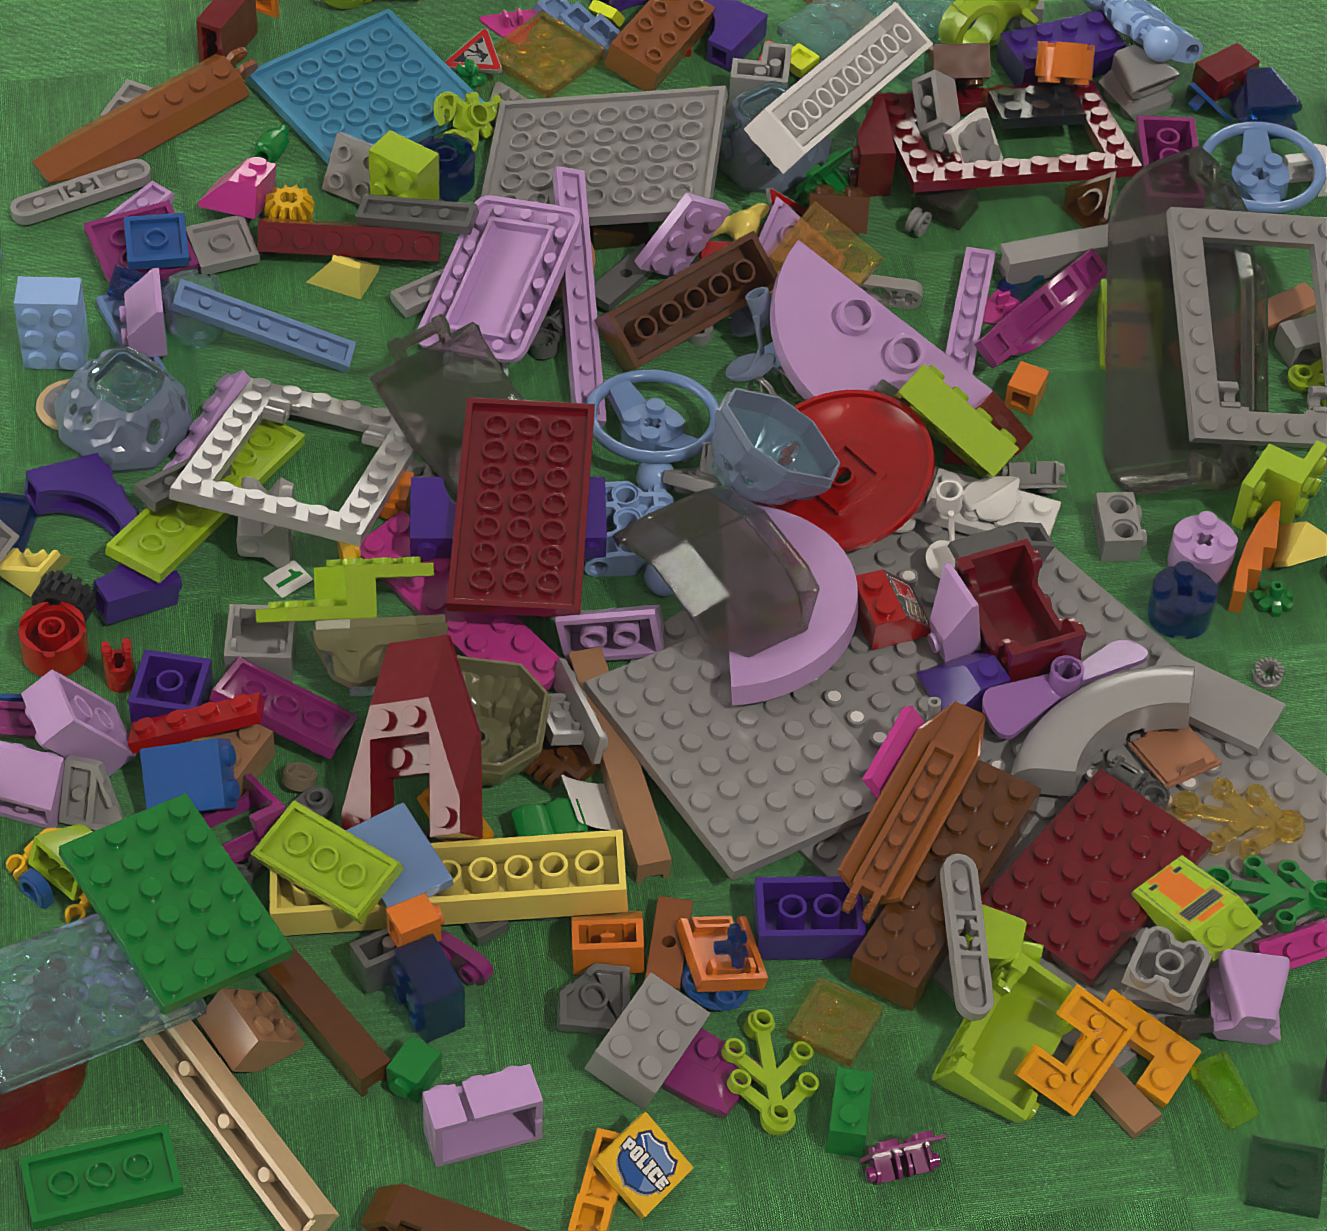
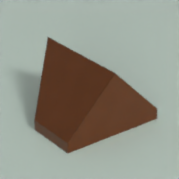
(1090, 200)

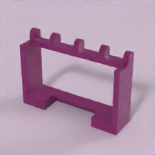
(269, 812)

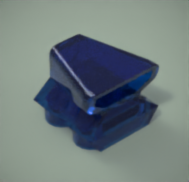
(1265, 99)

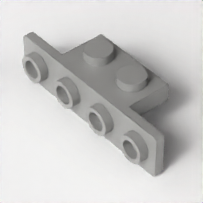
(571, 717)

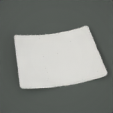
(593, 803)

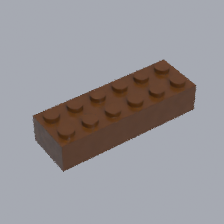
(686, 302)

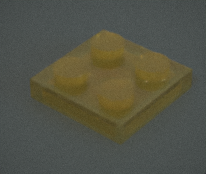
(835, 1021)

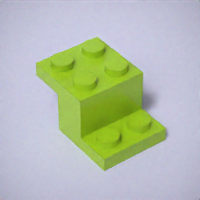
(1280, 478)

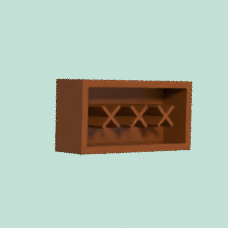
(658, 40)

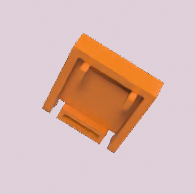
(715, 972)

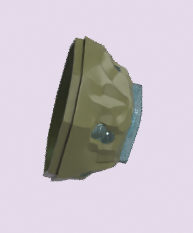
(356, 647)

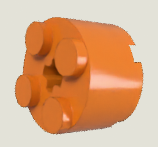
(1064, 61)

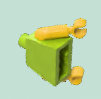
(44, 856)

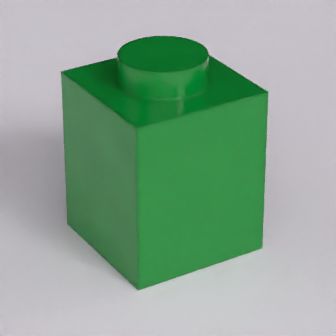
(413, 1069)

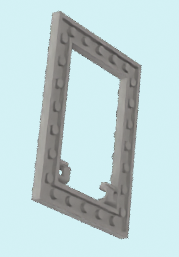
(264, 400)
(1226, 420)

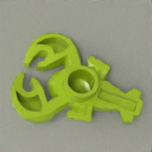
(470, 115)

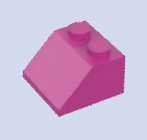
(242, 189)

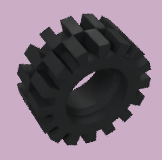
(63, 588)

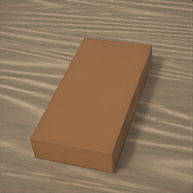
(1125, 1102)

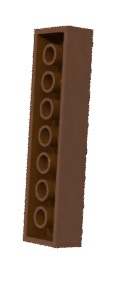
(911, 935)

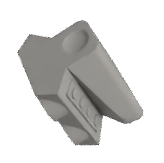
(1139, 83)
(265, 539)
(1165, 972)

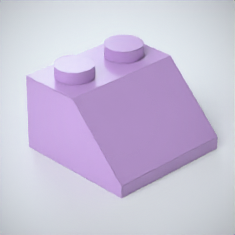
(144, 316)

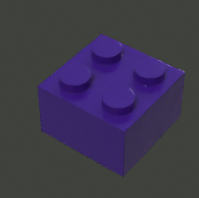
(169, 684)

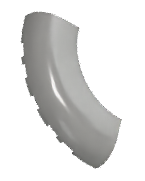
(1098, 717)

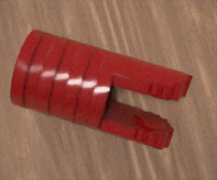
(118, 666)

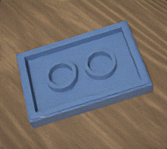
(401, 838)

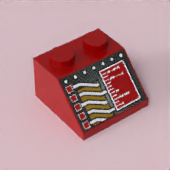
(889, 610)

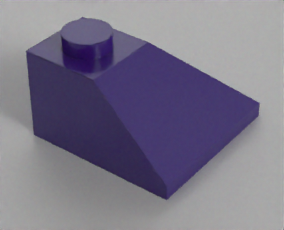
(963, 679)

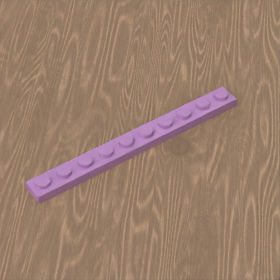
(579, 295)

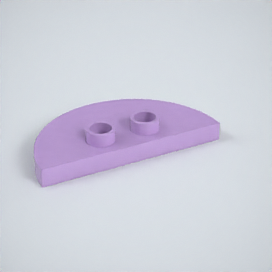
(844, 339)
(830, 629)

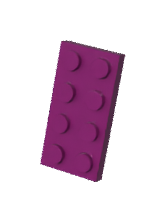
(289, 708)

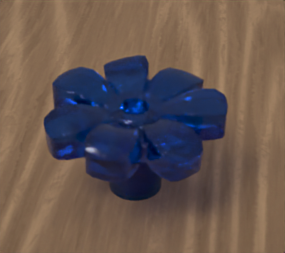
(733, 946)

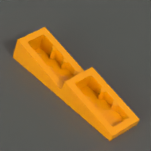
(597, 1197)

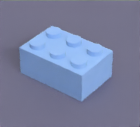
(51, 322)

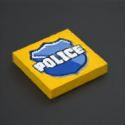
(643, 1165)

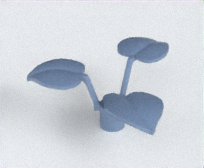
(745, 323)

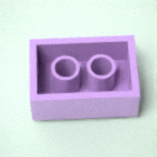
(76, 721)

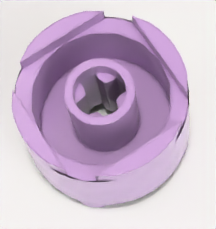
(1205, 544)

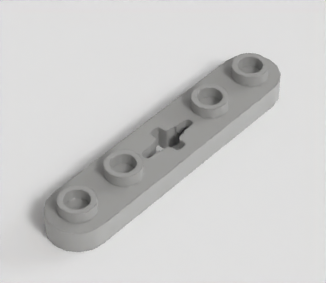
(66, 195)
(968, 968)

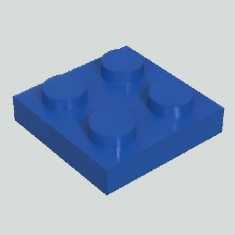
(156, 241)

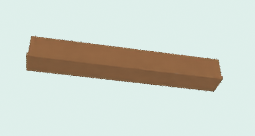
(626, 785)

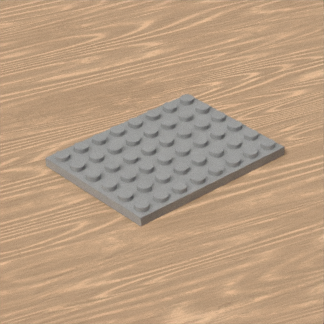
(634, 149)
(741, 776)

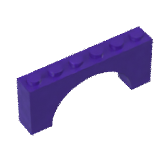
(733, 29)
(89, 490)
(434, 518)

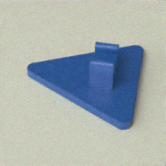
(1201, 97)

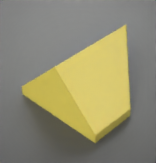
(346, 276)
(1299, 543)
(28, 569)

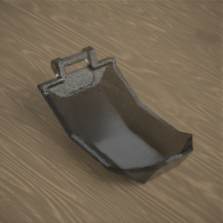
(432, 388)
(727, 569)

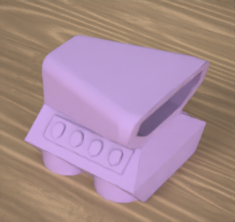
(1247, 996)

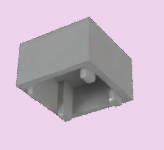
(264, 644)

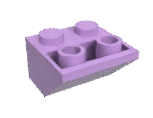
(30, 785)

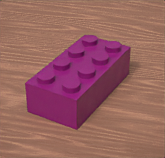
(1162, 137)

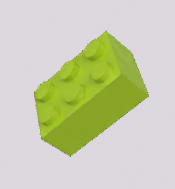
(403, 168)

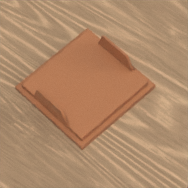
(1174, 755)

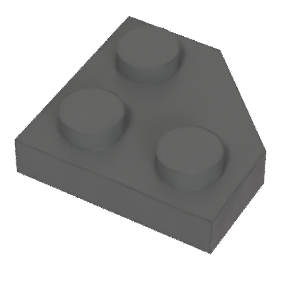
(594, 999)

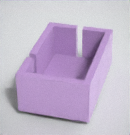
(482, 1115)

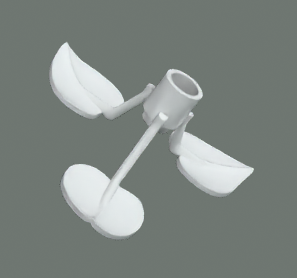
(990, 498)

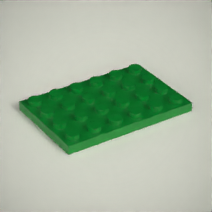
(175, 903)

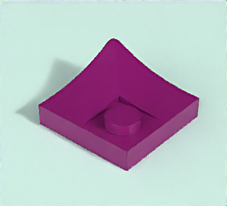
(703, 1075)

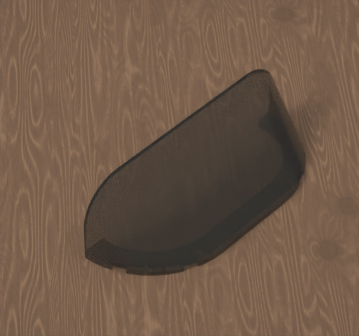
(1144, 387)

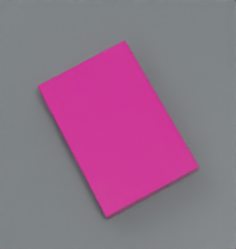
(892, 750)

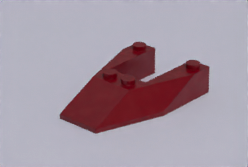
(419, 728)

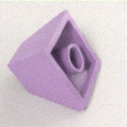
(954, 618)

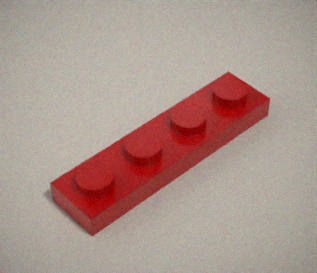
(196, 722)

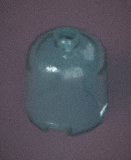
(186, 329)

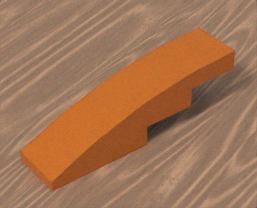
(1257, 554)

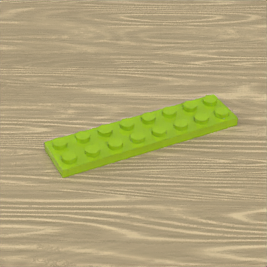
(163, 539)

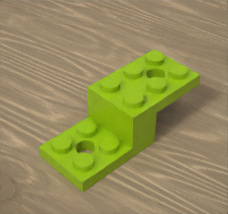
(345, 589)

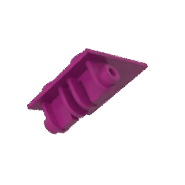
(915, 1151)

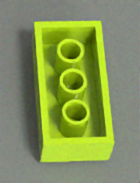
(956, 422)

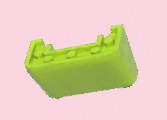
(989, 1050)

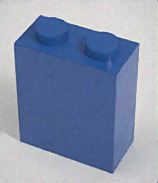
(195, 768)

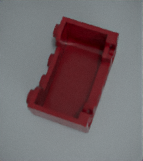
(1014, 611)

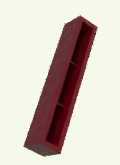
(347, 240)

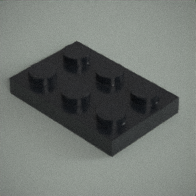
(1036, 106)

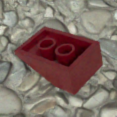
(874, 152)

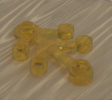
(1242, 817)

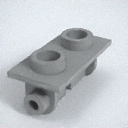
(1045, 476)

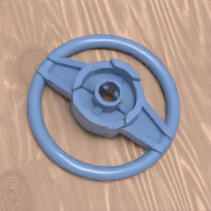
(1260, 173)
(650, 428)

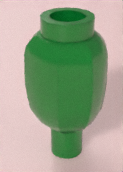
(272, 143)

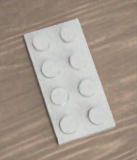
(1027, 509)

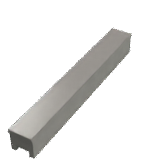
(1050, 253)

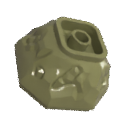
(510, 715)

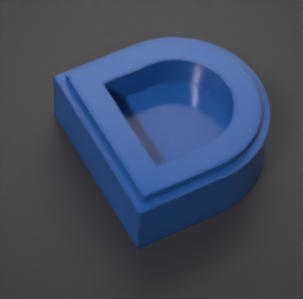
(36, 888)

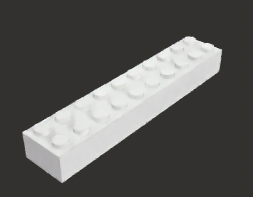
(837, 87)

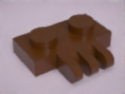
(561, 760)

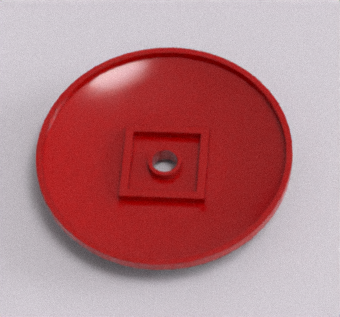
(888, 463)

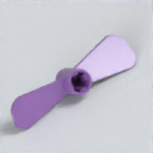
(1020, 703)

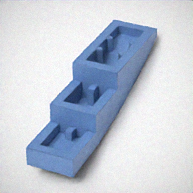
(577, 17)

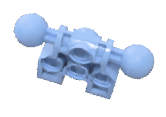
(1150, 28)
(624, 506)

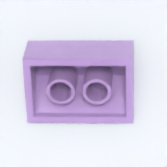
(618, 631)

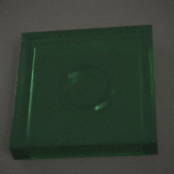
(1284, 1177)

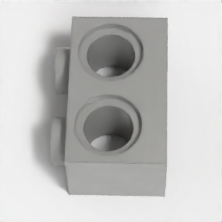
(1118, 526)

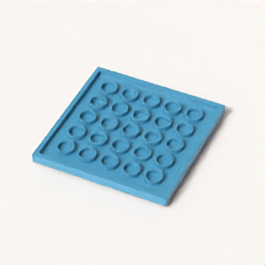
(359, 84)

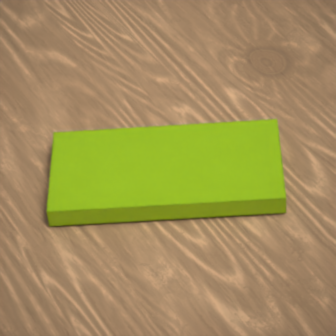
(327, 861)

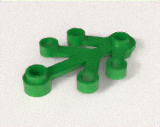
(1276, 890)

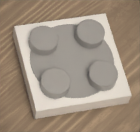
(974, 138)

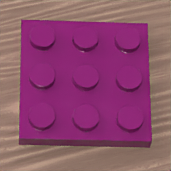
(109, 241)

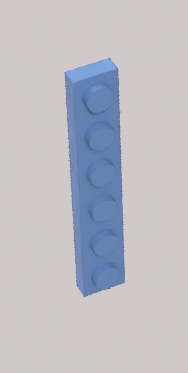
(263, 325)

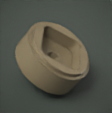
(299, 776)

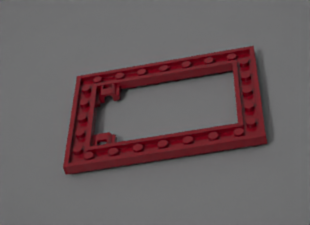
(930, 173)

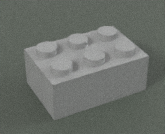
(647, 1041)

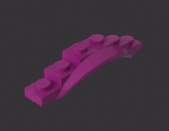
(1043, 311)

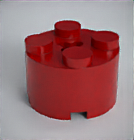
(53, 639)

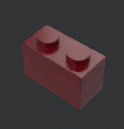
(1224, 71)

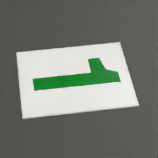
(288, 579)

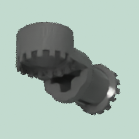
(549, 333)
(1139, 780)

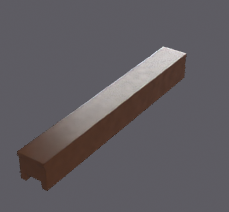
(327, 1022)

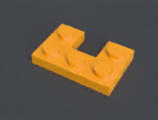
(1168, 1052)
(1075, 1079)

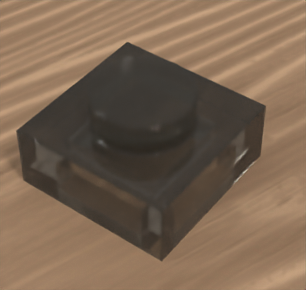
(1190, 1026)

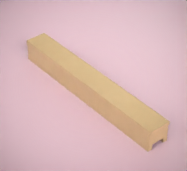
(242, 1129)

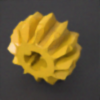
(289, 203)

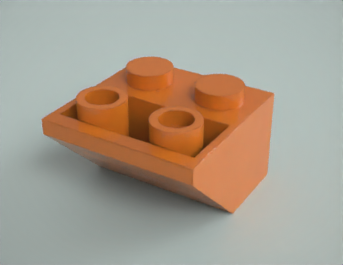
(608, 940)

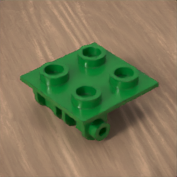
(824, 174)

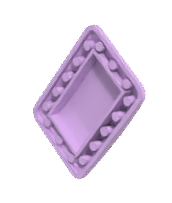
(505, 273)

